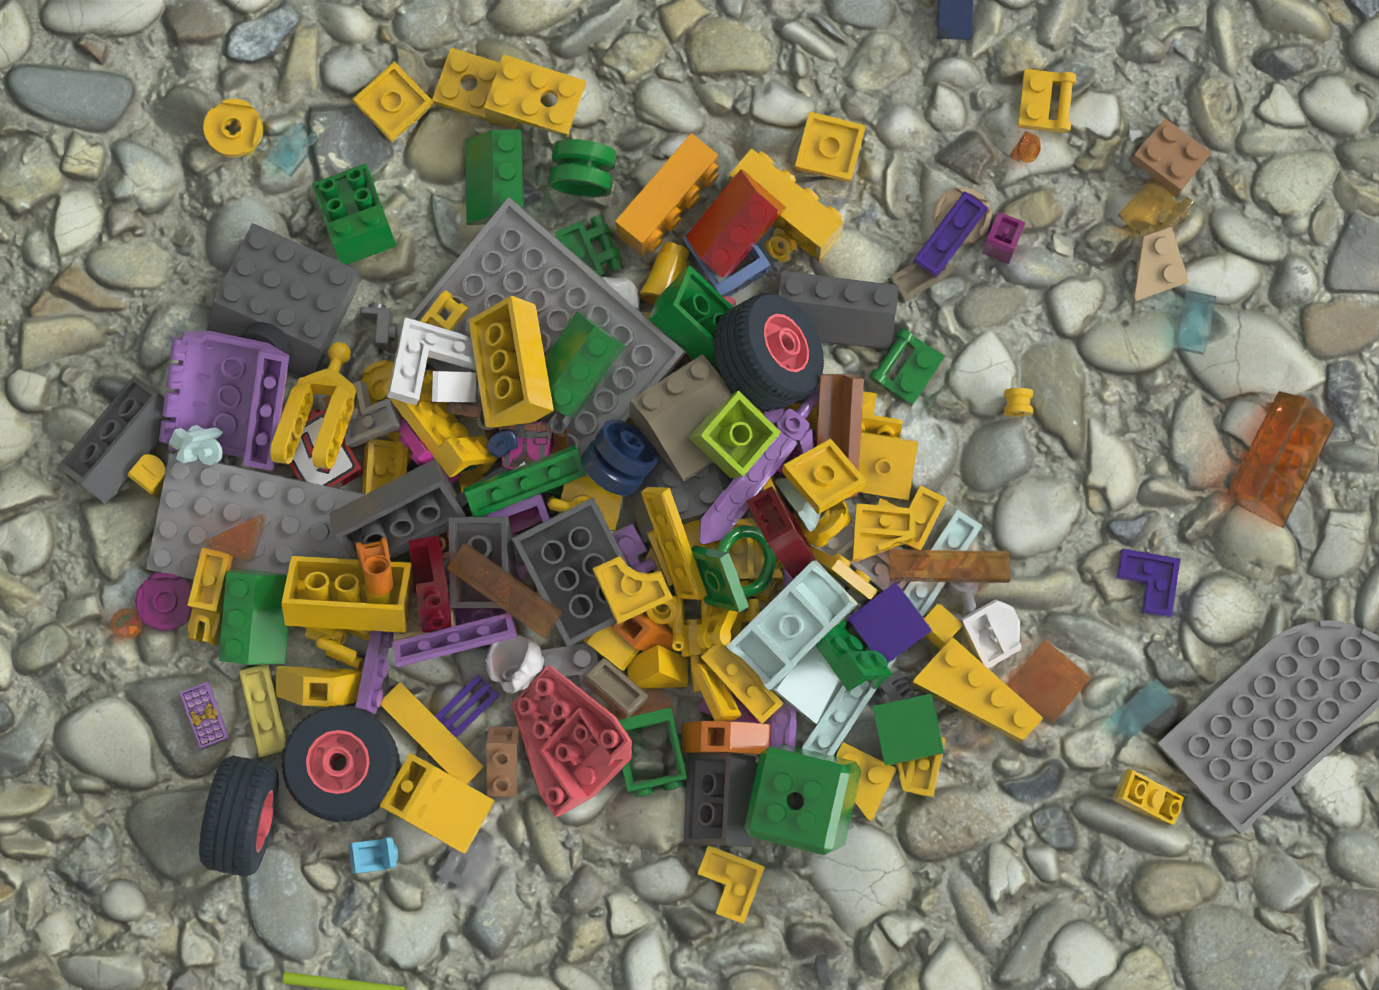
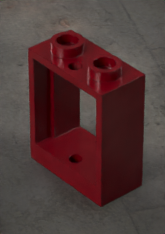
(781, 531)

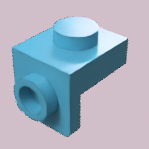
(373, 855)

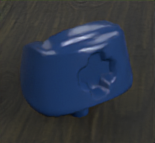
(502, 442)

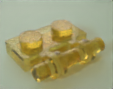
(1147, 205)

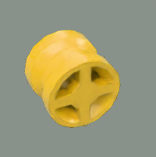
(1018, 402)

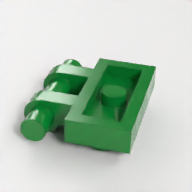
(579, 242)

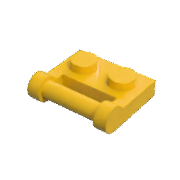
(1037, 97)

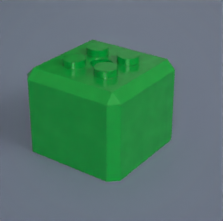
(828, 792)

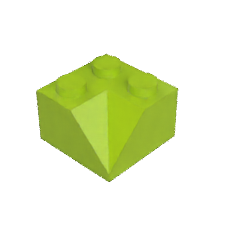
(735, 435)

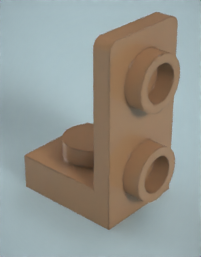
(502, 761)

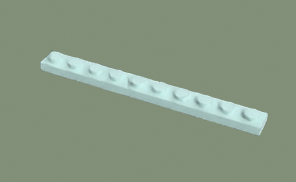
(849, 704)

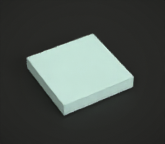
(810, 686)

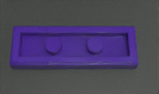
(950, 234)

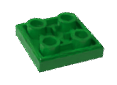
(908, 729)

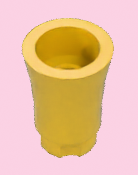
(666, 268)

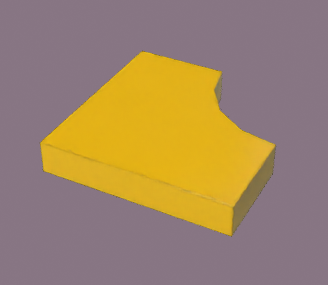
(630, 591)

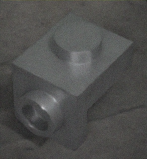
(385, 328)

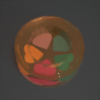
(126, 623)

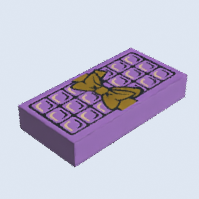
(204, 715)

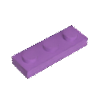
(374, 670)

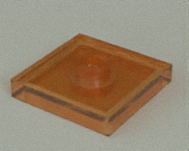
(1048, 681)

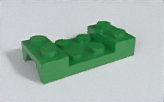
(848, 660)

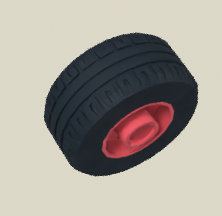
(768, 351)
(312, 757)
(238, 816)

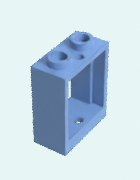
(738, 280)

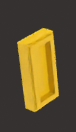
(715, 694)

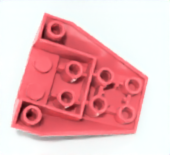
(569, 740)

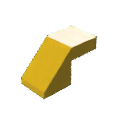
(612, 647)

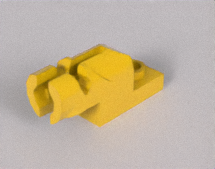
(208, 596)

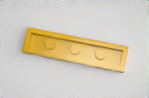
(673, 543)
(431, 734)

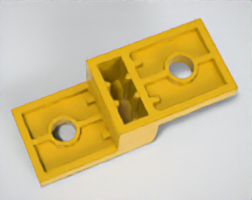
(509, 92)

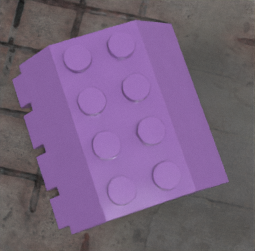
(226, 386)
(473, 629)

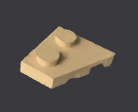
(1159, 264)

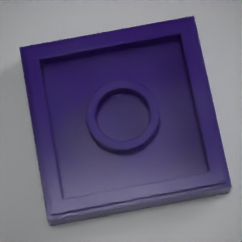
(890, 623)

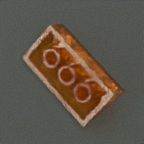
(1281, 458)

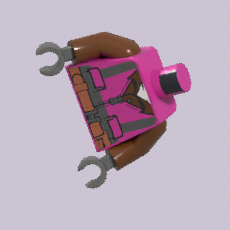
(534, 440)

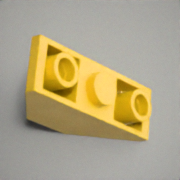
(318, 685)
(1147, 797)

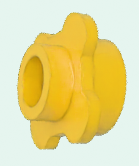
(777, 252)

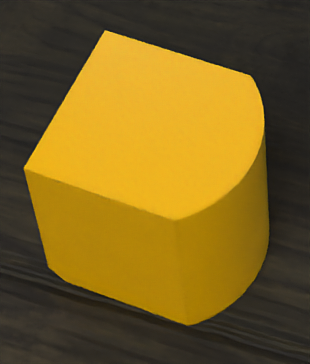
(149, 474)
(943, 626)

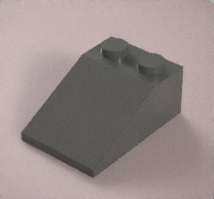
(489, 537)

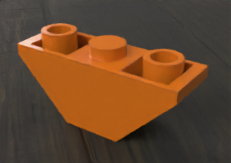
(645, 633)
(725, 737)

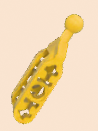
(299, 406)

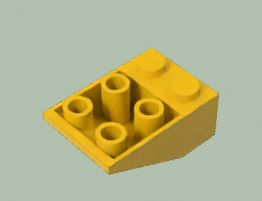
(437, 803)

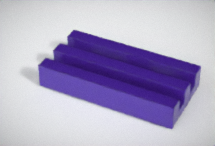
(459, 697)

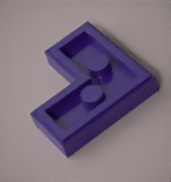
(1157, 573)

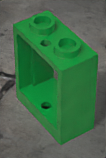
(646, 721)

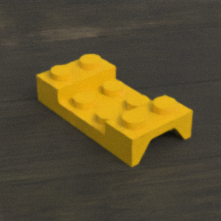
(443, 433)

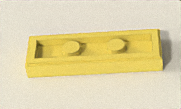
(263, 710)

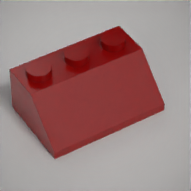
(734, 224)

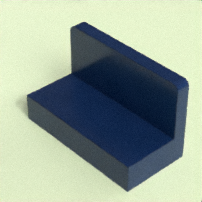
(954, 19)

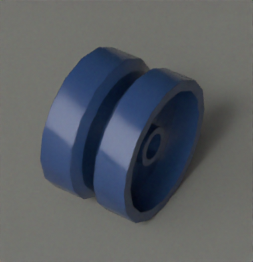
(619, 458)

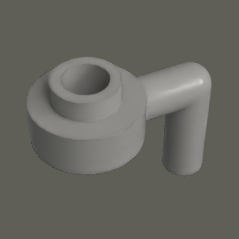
(966, 592)

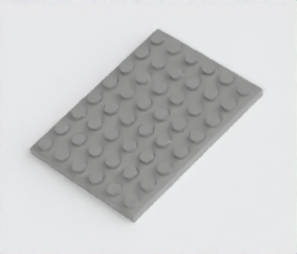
(526, 261)

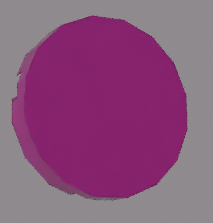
(164, 601)

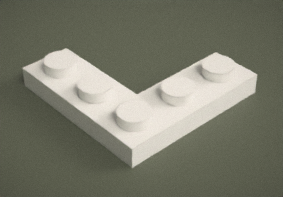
(417, 343)

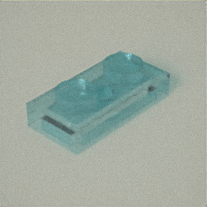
(1195, 322)
(1142, 709)

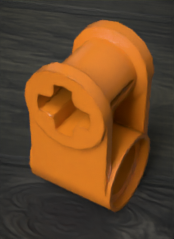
(376, 566)

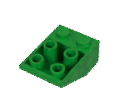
(354, 214)

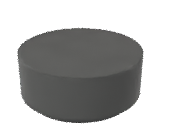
(823, 970)

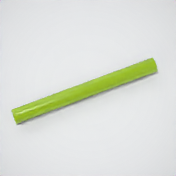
(333, 983)

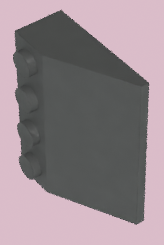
(561, 565)

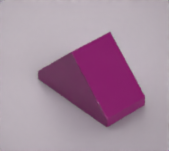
(1003, 237)

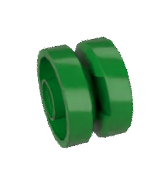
(582, 168)

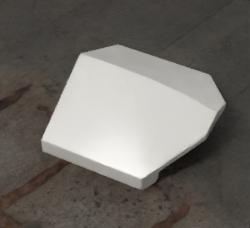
(993, 632)

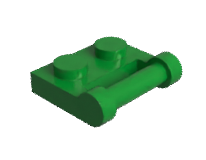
(914, 373)

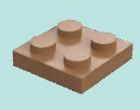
(1170, 156)

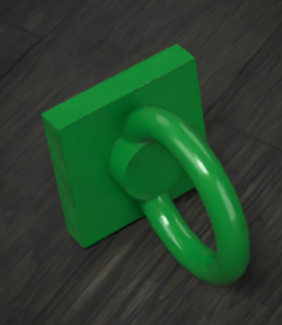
(721, 576)

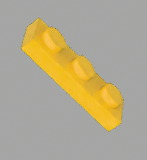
(742, 682)

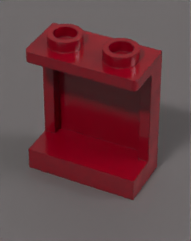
(430, 583)

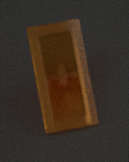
(240, 540)

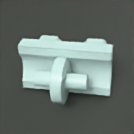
(197, 444)

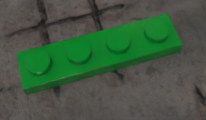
(524, 481)

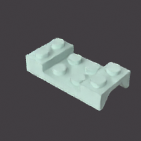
(792, 624)

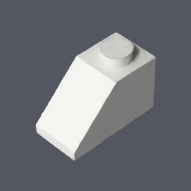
(455, 387)

